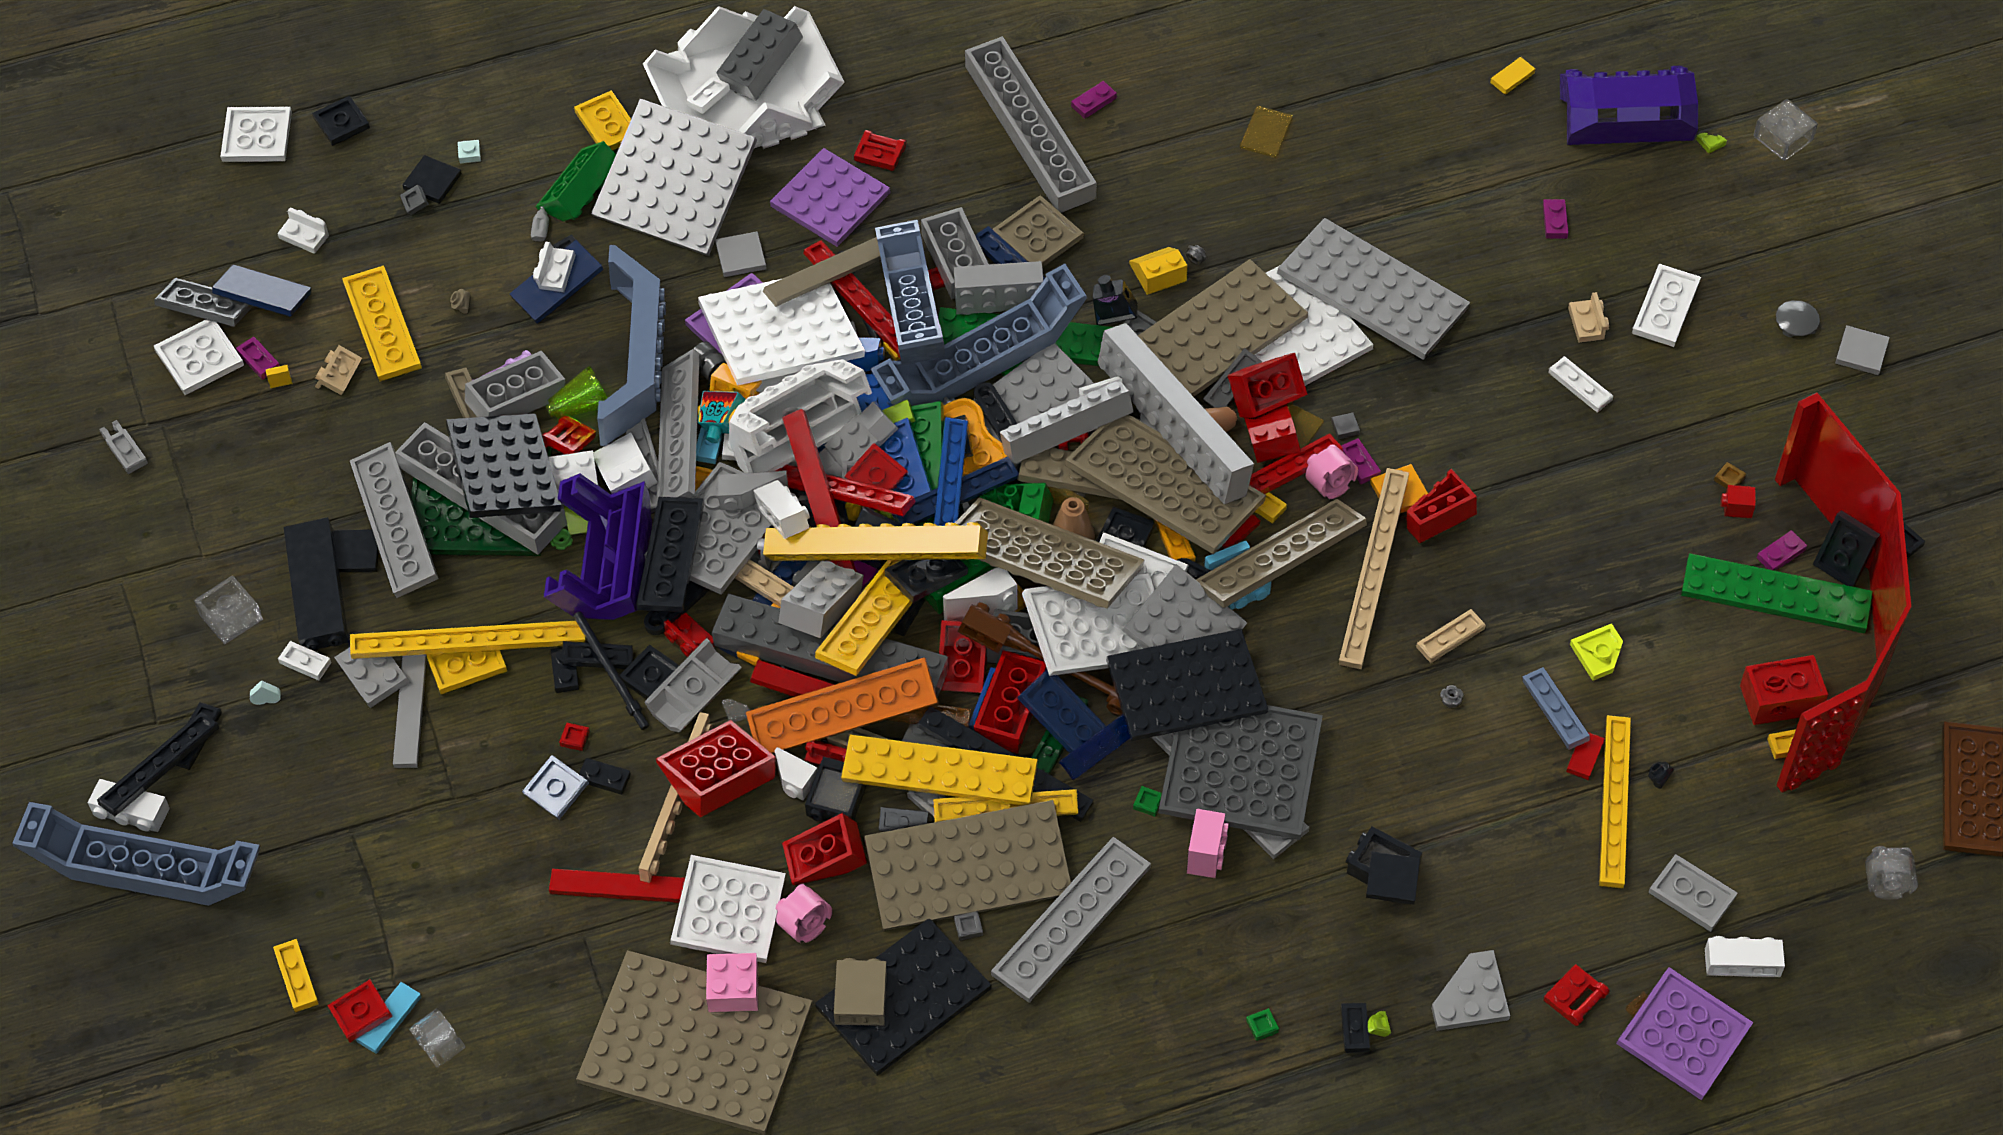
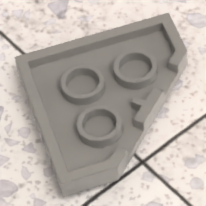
(1472, 995)

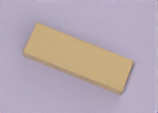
(1450, 636)

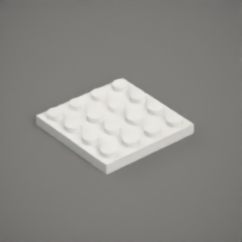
(727, 908)

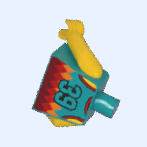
(716, 412)

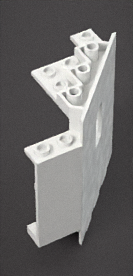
(785, 106)

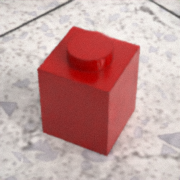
(1738, 501)

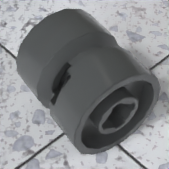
(708, 359)

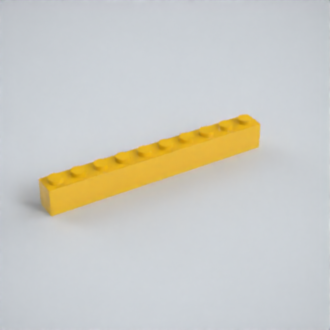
(879, 543)

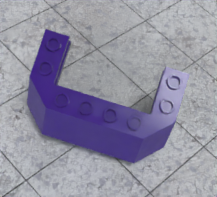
(1637, 106)
(613, 550)

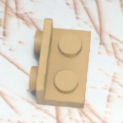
(1589, 319)
(338, 370)

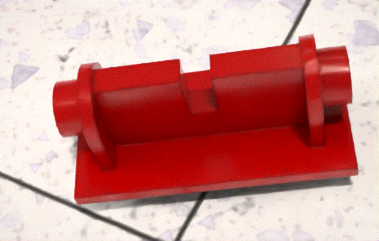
(817, 750)

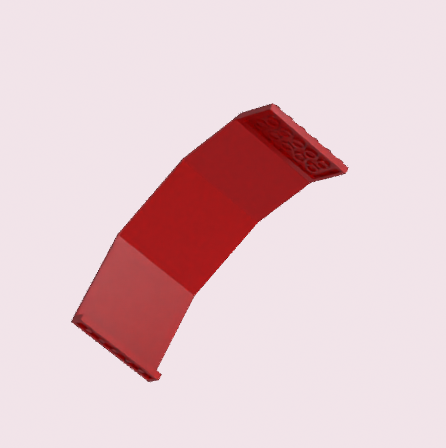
(1845, 478)

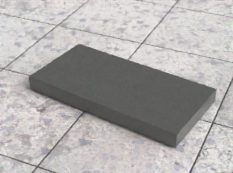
(201, 302)

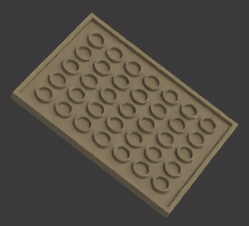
(672, 1052)

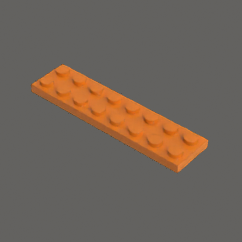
(843, 706)

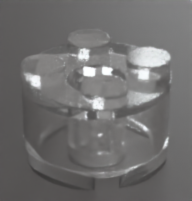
(1891, 872)
(437, 1038)

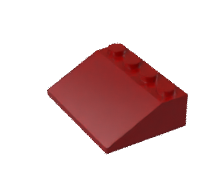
(717, 767)

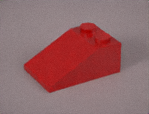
(1267, 385)
(1272, 434)
(965, 660)
(825, 850)

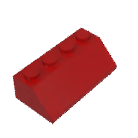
(1002, 715)

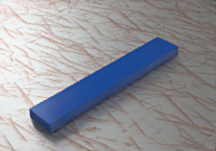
(950, 471)

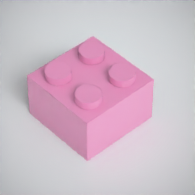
(1207, 843)
(732, 982)

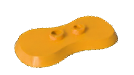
(984, 446)

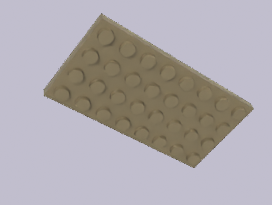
(1218, 323)
(1155, 479)
(1052, 554)
(967, 865)

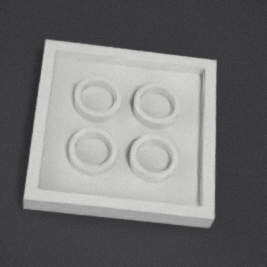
(256, 134)
(198, 355)

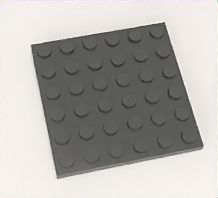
(1245, 768)

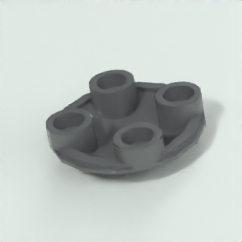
(1797, 318)

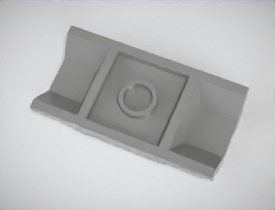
(856, 438)
(691, 687)

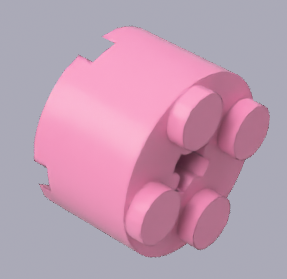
(1331, 472)
(803, 914)

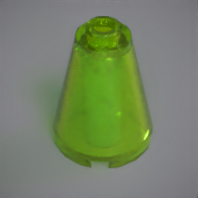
(577, 396)

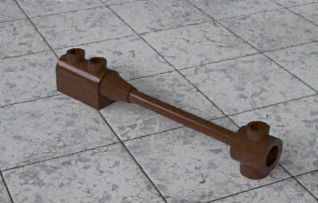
(996, 631)

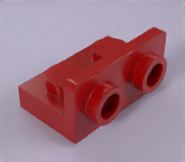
(686, 633)

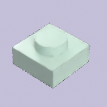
(469, 151)

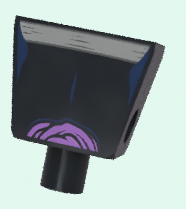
(1113, 301)

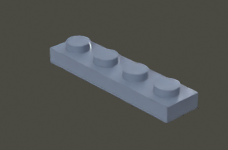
(1556, 708)

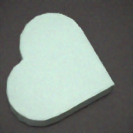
(264, 693)

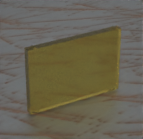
(1266, 131)

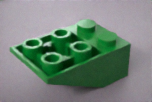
(1029, 499)

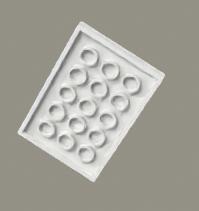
(1077, 632)

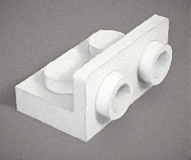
(304, 231)
(553, 268)

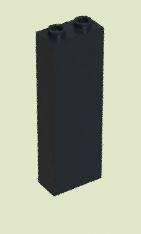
(316, 584)

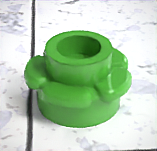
(562, 535)

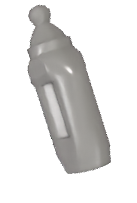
(540, 225)

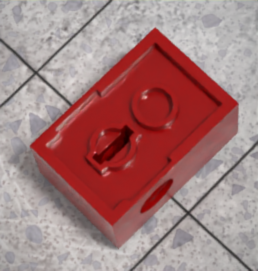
(1782, 689)

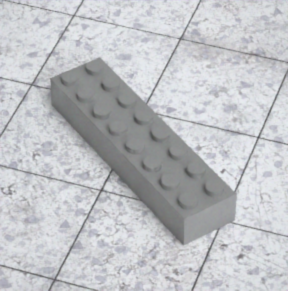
(431, 460)

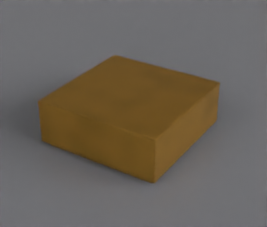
(1729, 476)

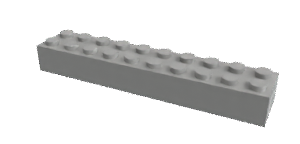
(1030, 125)
(1176, 414)

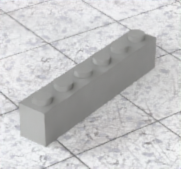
(1066, 421)

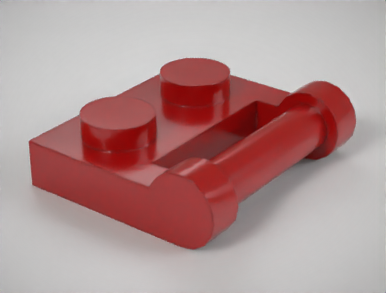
(877, 154)
(572, 440)
(1570, 989)

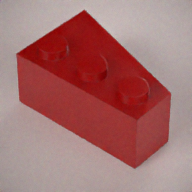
(1441, 508)

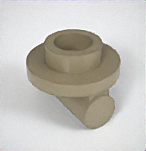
(460, 300)

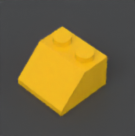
(1160, 269)

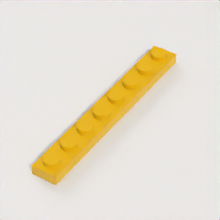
(1615, 802)

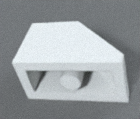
(794, 774)

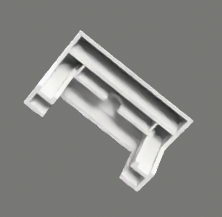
(825, 393)

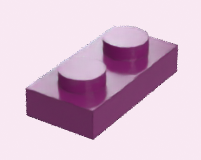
(1093, 99)
(1555, 219)
(257, 357)
(1359, 455)
(1781, 551)

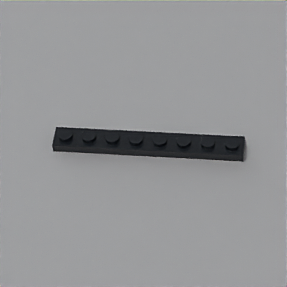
(961, 737)

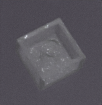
(1785, 129)
(228, 609)

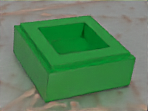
(1147, 801)
(1262, 1024)

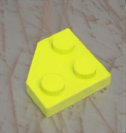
(1598, 650)

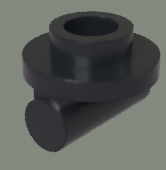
(1660, 773)

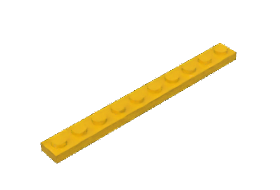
(464, 639)

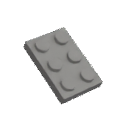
(372, 677)
(1693, 892)

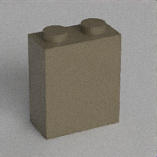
(860, 992)

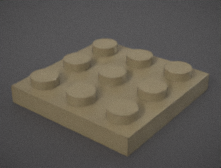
(1039, 232)

